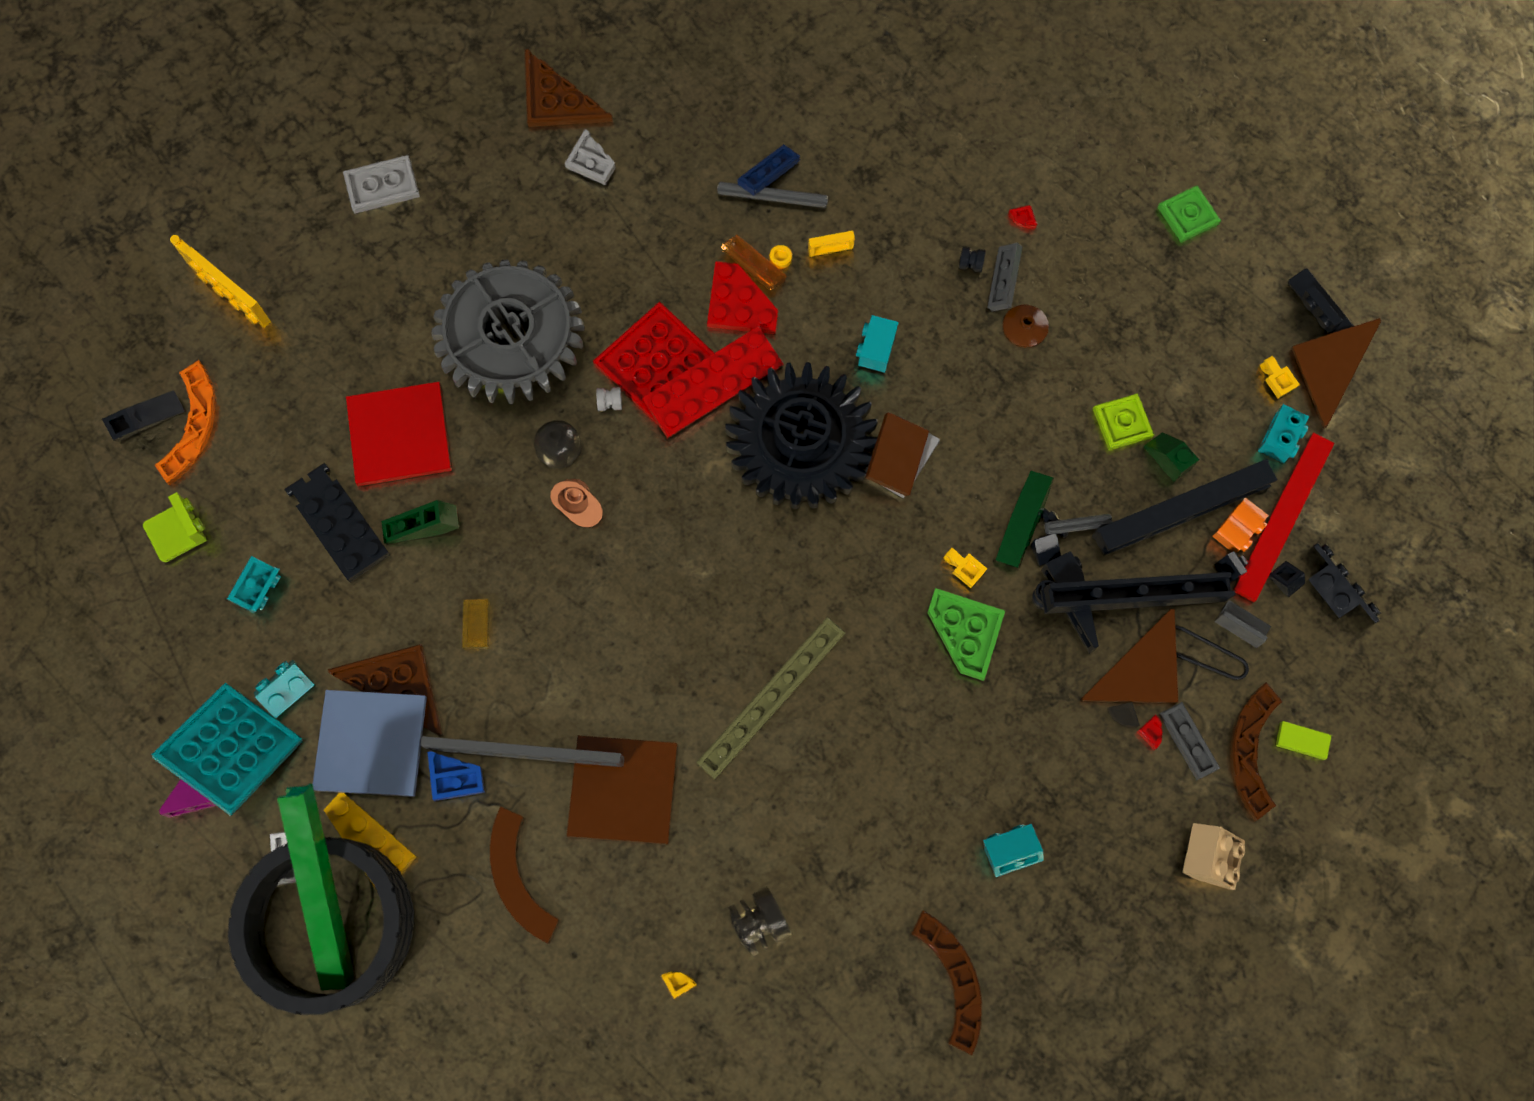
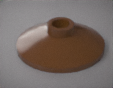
(1023, 334)

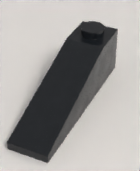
(1069, 569)

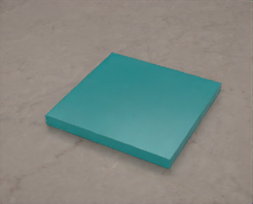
(227, 748)

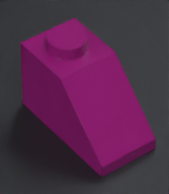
(184, 800)

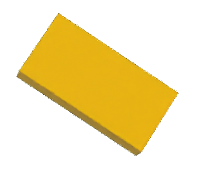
(831, 243)

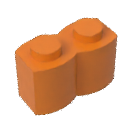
(1240, 526)

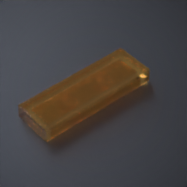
(753, 262)

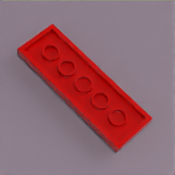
(712, 382)

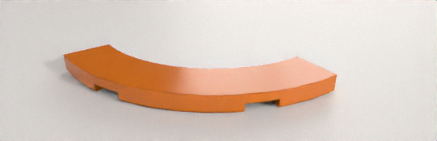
(197, 427)

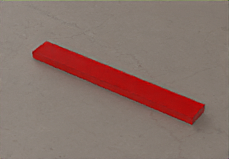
(1283, 517)

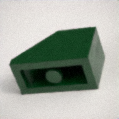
(1171, 455)

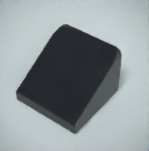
(1046, 549)
(1288, 578)

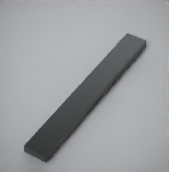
(523, 751)

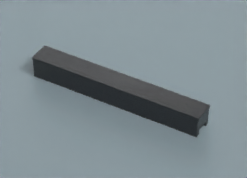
(1184, 507)
(1136, 592)

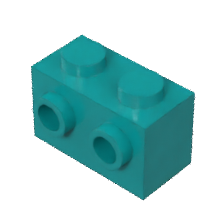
(877, 344)
(1284, 433)
(1013, 849)

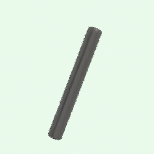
(773, 194)

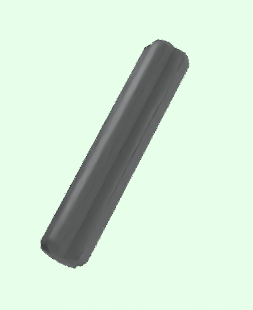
(1077, 524)

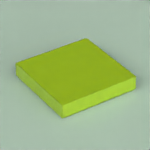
(1123, 421)

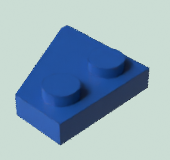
(453, 777)

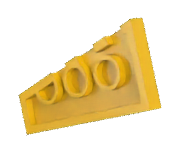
(357, 825)

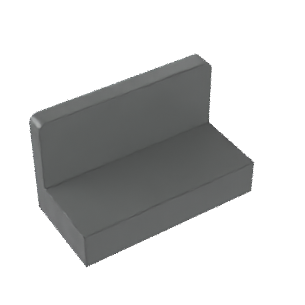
(1243, 624)

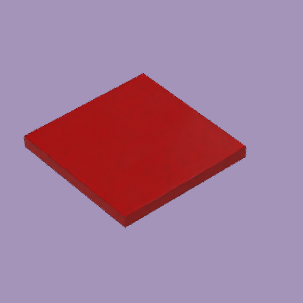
(651, 354)
(398, 434)

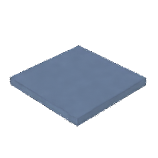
(369, 743)

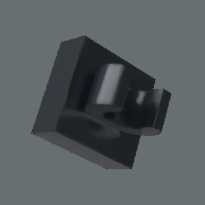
(1232, 564)

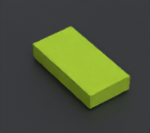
(1303, 740)

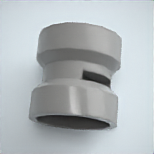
(609, 399)

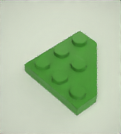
(967, 630)

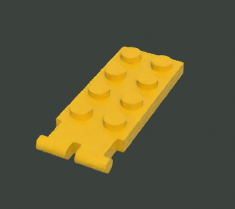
(221, 283)

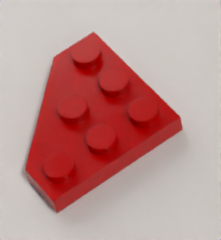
(739, 302)

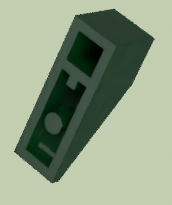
(421, 522)

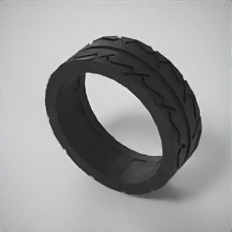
(248, 939)

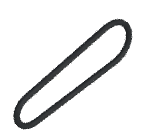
(1219, 648)

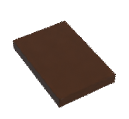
(897, 454)

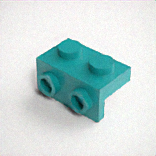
(253, 585)
(282, 688)

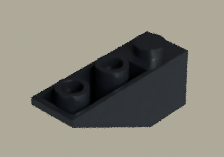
(143, 416)

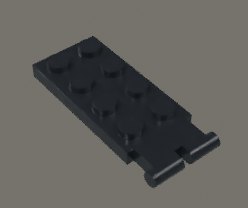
(337, 523)

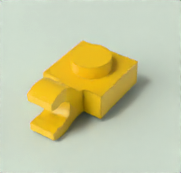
(1279, 380)
(967, 568)

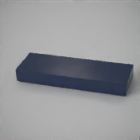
(768, 170)

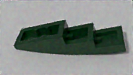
(1024, 519)

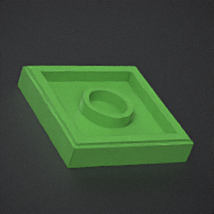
(1189, 213)

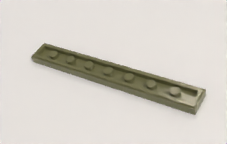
(770, 698)

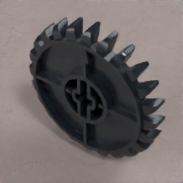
(796, 463)

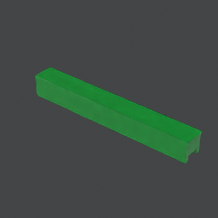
(316, 887)

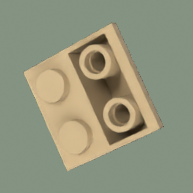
(1214, 856)

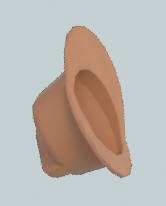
(577, 502)

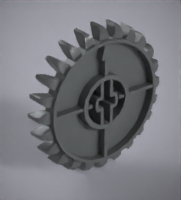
(510, 298)

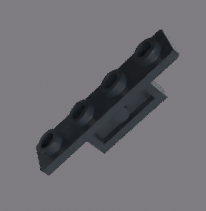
(1319, 302)
(1338, 589)

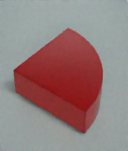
(1023, 217)
(1152, 732)

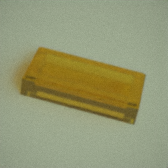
(475, 624)

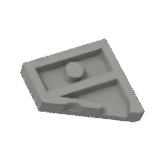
(590, 160)

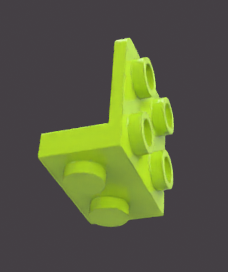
(175, 529)

